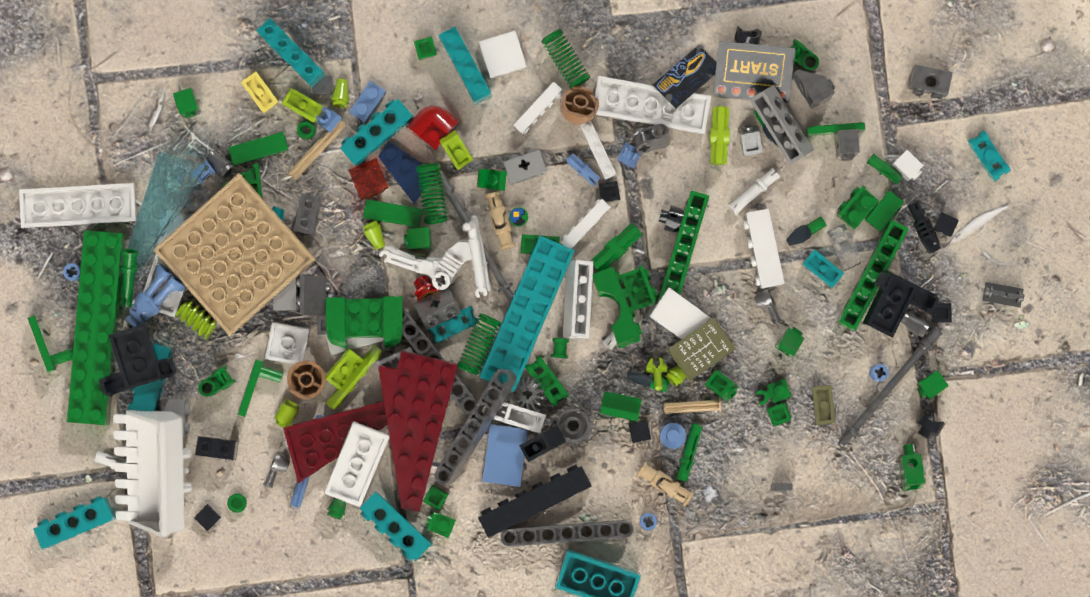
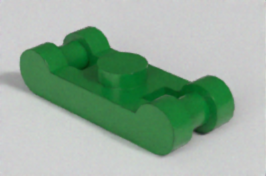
(547, 380)

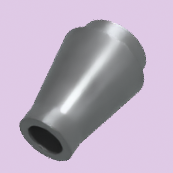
(221, 165)
(916, 325)

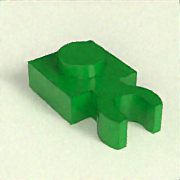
(776, 391)

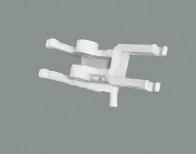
(450, 262)

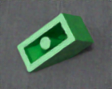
(418, 239)
(790, 342)

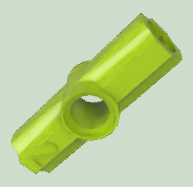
(719, 135)

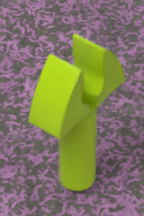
(657, 372)

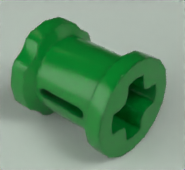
(560, 348)

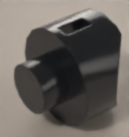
(748, 37)
(671, 218)
(928, 426)

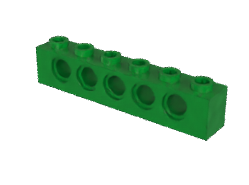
(685, 243)
(865, 289)

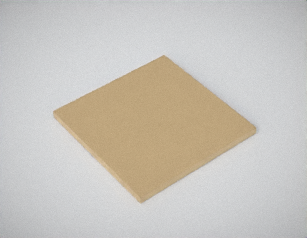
(234, 254)

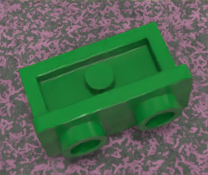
(638, 288)

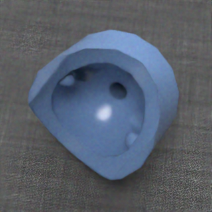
(672, 435)

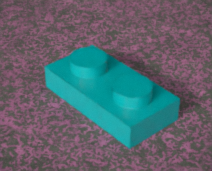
(823, 268)

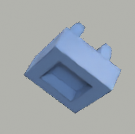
(328, 119)
(629, 155)

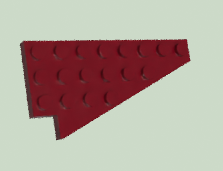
(415, 411)

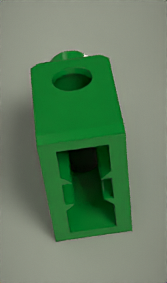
(911, 477)

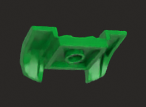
(364, 319)

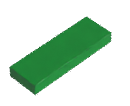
(833, 129)
(258, 148)
(392, 213)

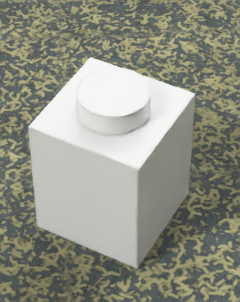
(908, 166)

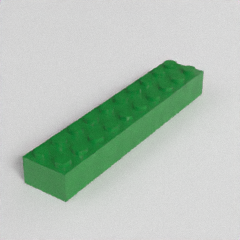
(95, 319)

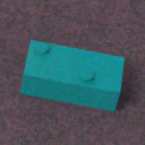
(595, 577)

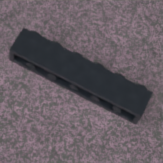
(535, 501)

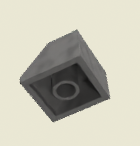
(814, 87)
(313, 294)

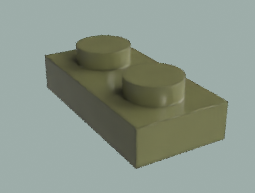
(823, 405)

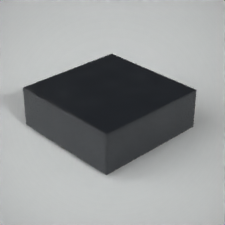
(609, 191)
(946, 224)
(942, 313)
(639, 431)
(207, 517)

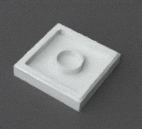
(502, 54)
(287, 343)

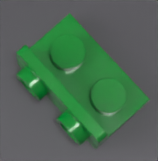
(857, 208)

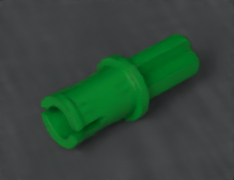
(884, 168)

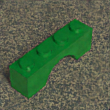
(624, 329)

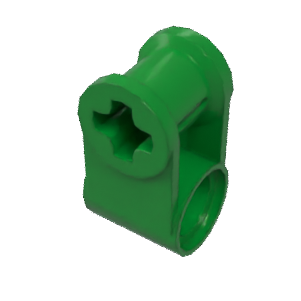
(803, 54)
(217, 382)

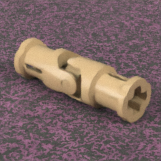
(499, 218)
(667, 485)

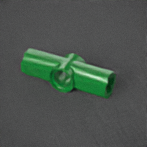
(616, 247)

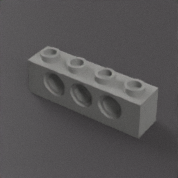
(781, 124)

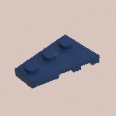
(403, 169)

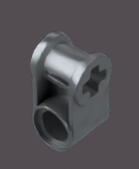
(651, 139)

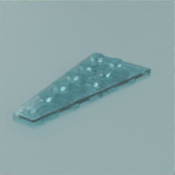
(163, 200)

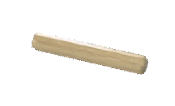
(315, 150)

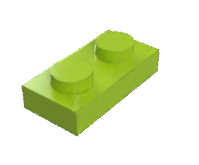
(302, 105)
(456, 150)

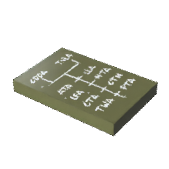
(701, 349)

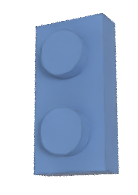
(367, 101)

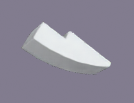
(519, 417)

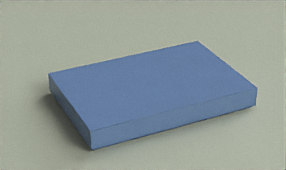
(504, 456)

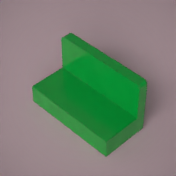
(620, 406)

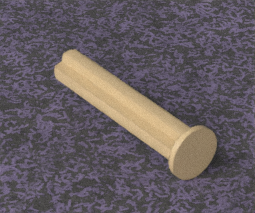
(694, 406)

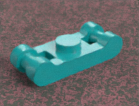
(988, 155)
(454, 325)

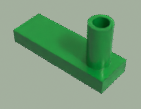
(49, 360)
(257, 371)

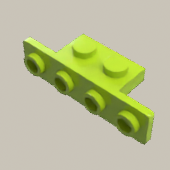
(347, 372)

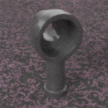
(765, 300)
(279, 463)

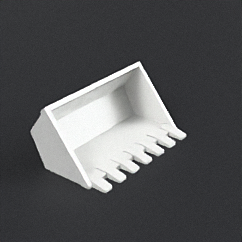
(153, 471)

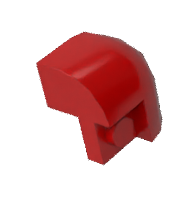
(432, 125)

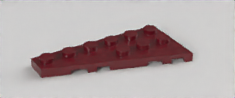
(320, 440)

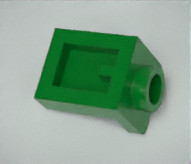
(491, 179)
(722, 386)
(440, 524)

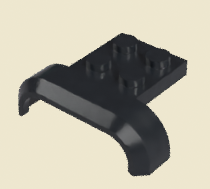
(893, 300)
(136, 361)

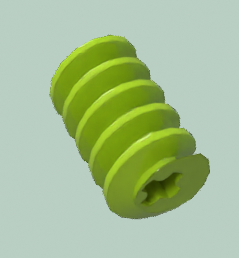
(196, 319)

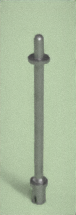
(449, 192)
(924, 345)

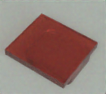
(368, 179)

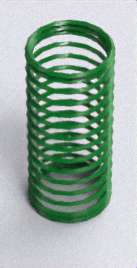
(553, 36)
(433, 219)
(494, 323)

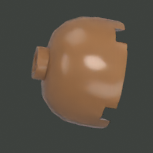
(579, 105)
(297, 377)

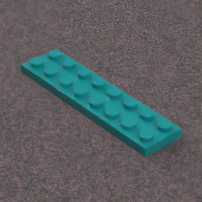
(527, 309)

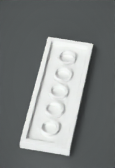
(646, 105)
(77, 205)

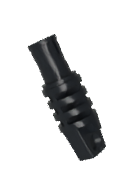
(924, 228)

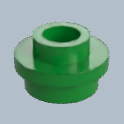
(302, 125)

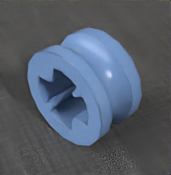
(69, 267)
(653, 519)

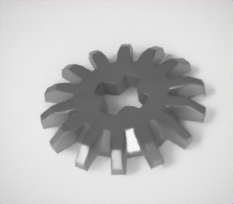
(201, 195)
(534, 388)

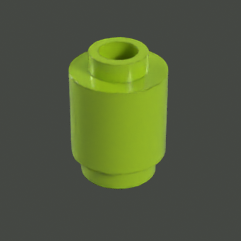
(286, 413)

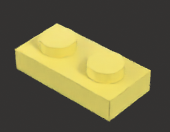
(259, 92)

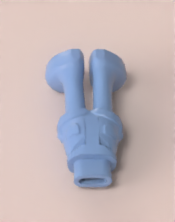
(147, 306)

